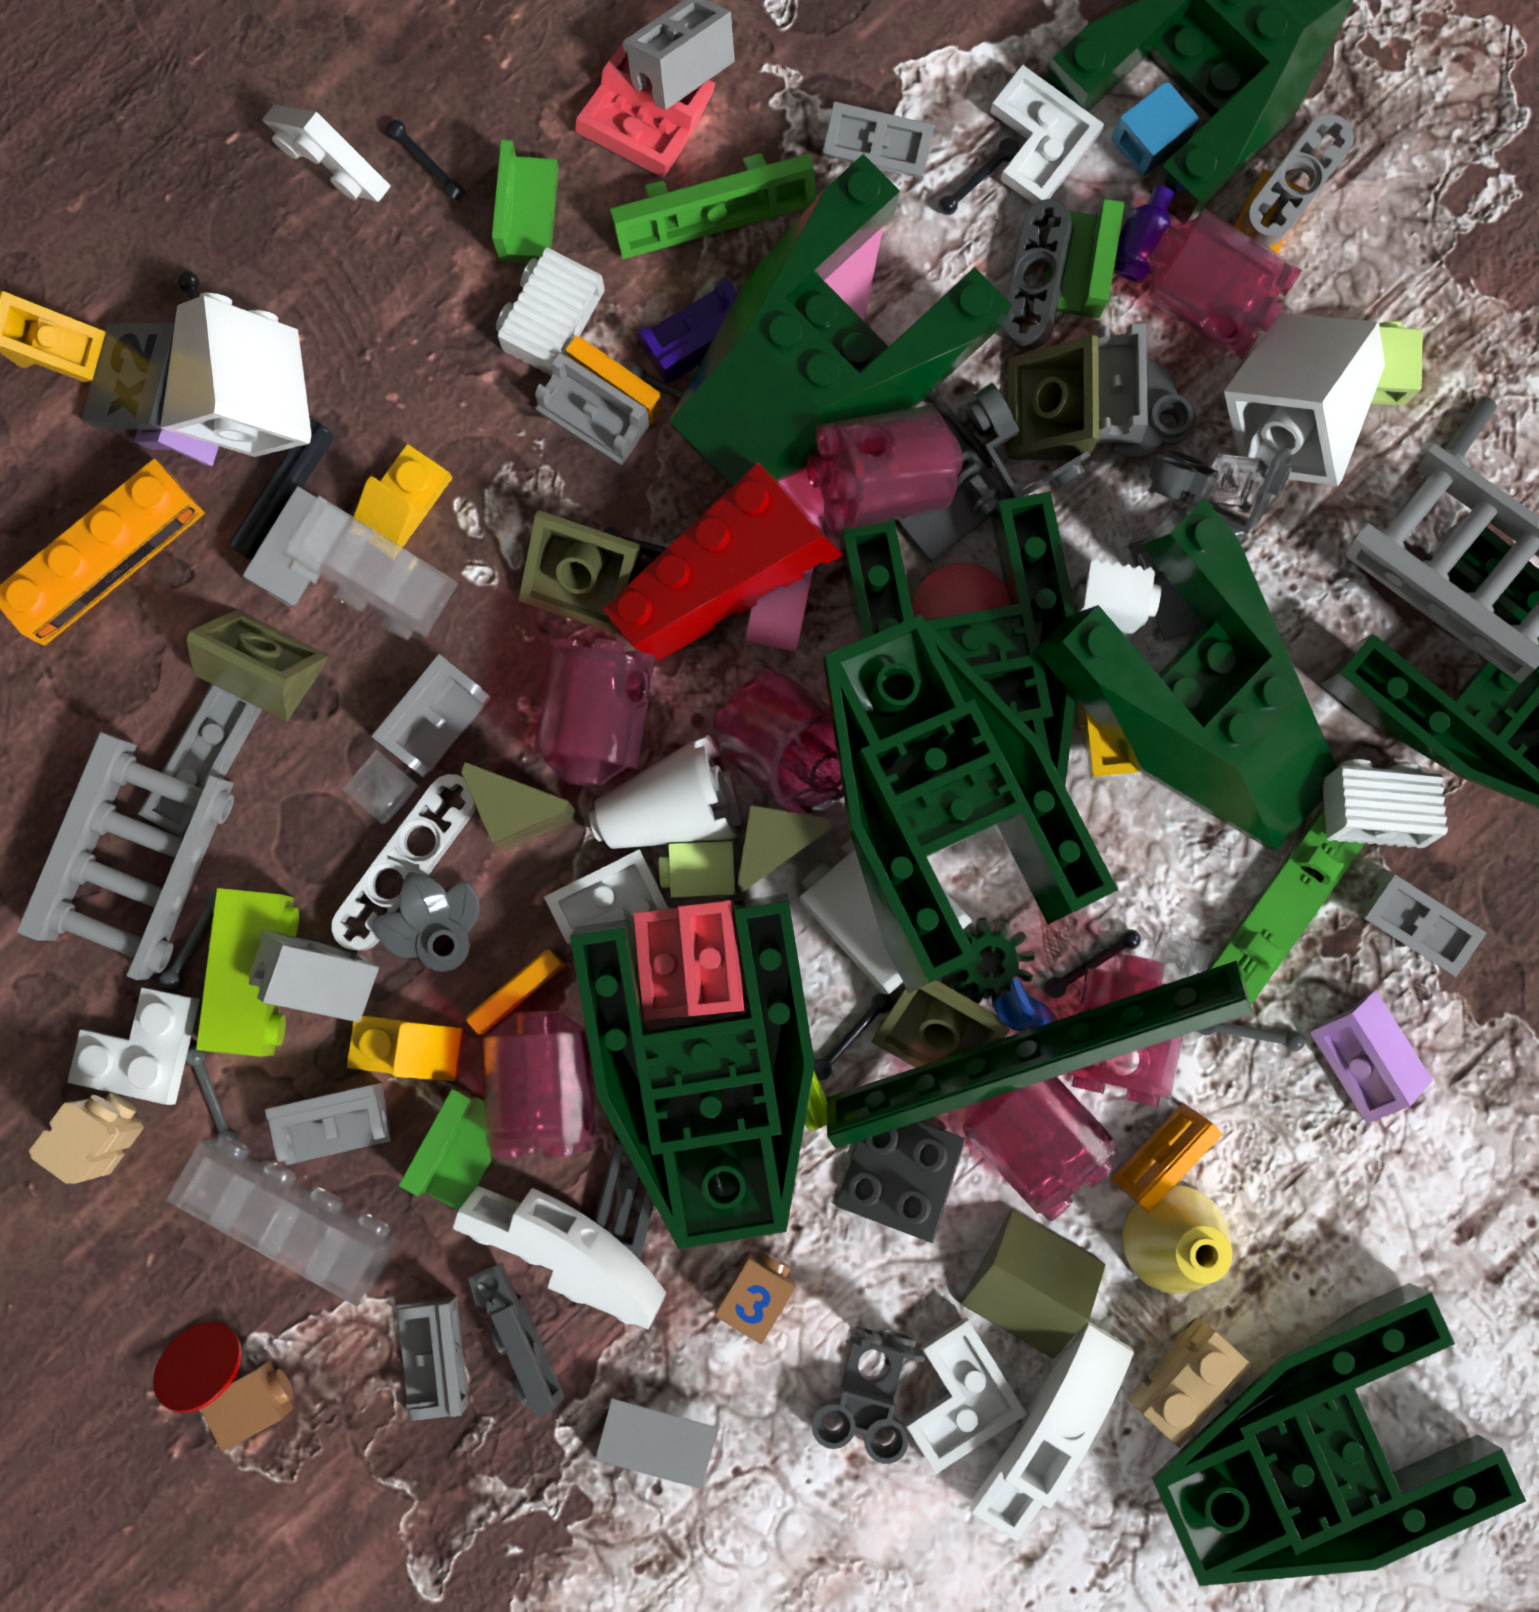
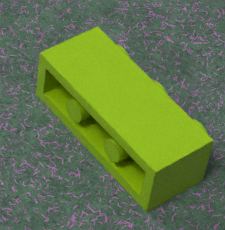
(230, 1011)

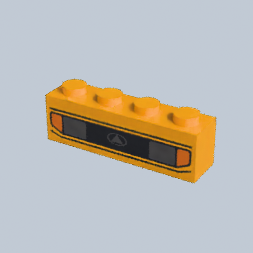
(98, 553)

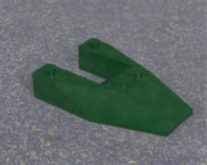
(1233, 57)
(804, 358)
(995, 640)
(1227, 711)
(1492, 722)
(930, 764)
(709, 1104)
(1297, 1475)

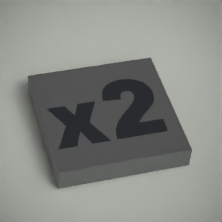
(130, 377)

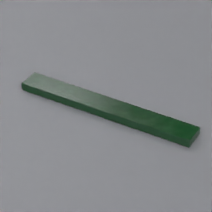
(1039, 1054)

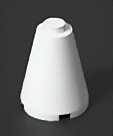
(671, 802)

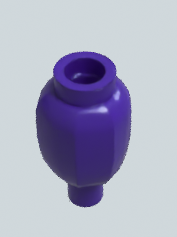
(1142, 234)

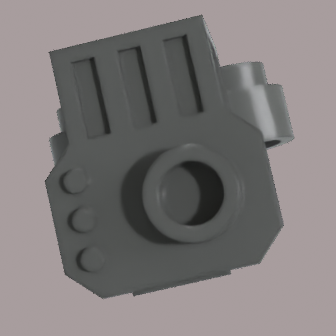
(991, 414)
(1189, 475)
(868, 1403)

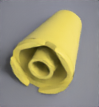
(1178, 1243)

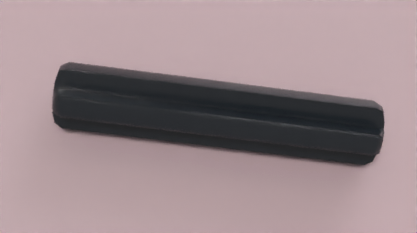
(290, 473)

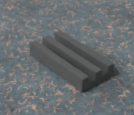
(627, 1202)

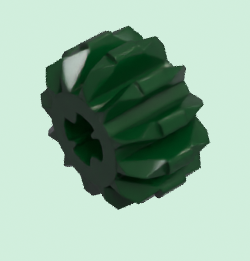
(1006, 965)

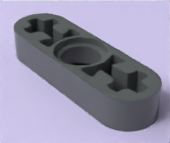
(1030, 253)

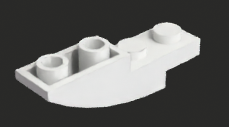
(584, 1257)
(1056, 1434)

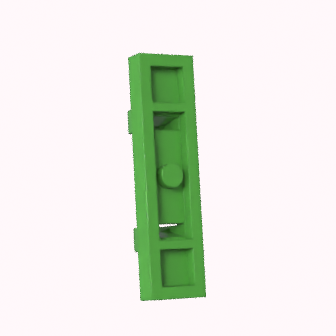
(714, 205)
(1286, 905)

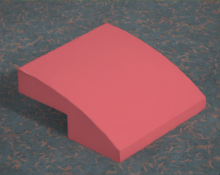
(633, 124)
(688, 961)

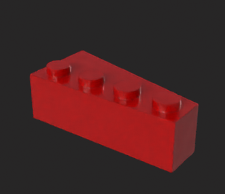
(721, 566)

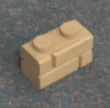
(87, 1138)
(1189, 1381)

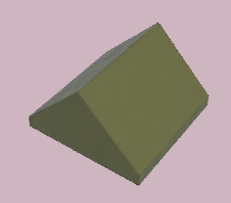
(1055, 401)
(577, 570)
(254, 662)
(514, 810)
(772, 839)
(935, 1025)
(1035, 1285)

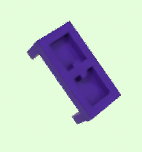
(684, 338)

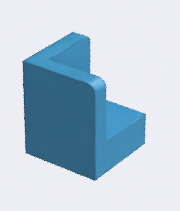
(1155, 128)

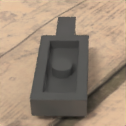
(518, 1338)

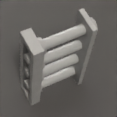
(1426, 582)
(72, 862)

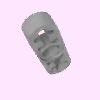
(1300, 159)

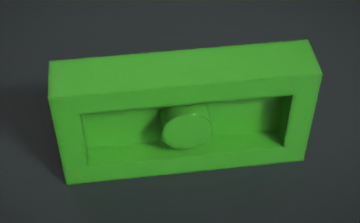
(524, 205)
(1090, 260)
(452, 1153)

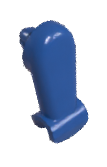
(1021, 1010)

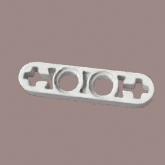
(398, 857)

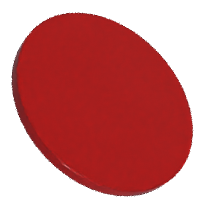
(197, 1367)

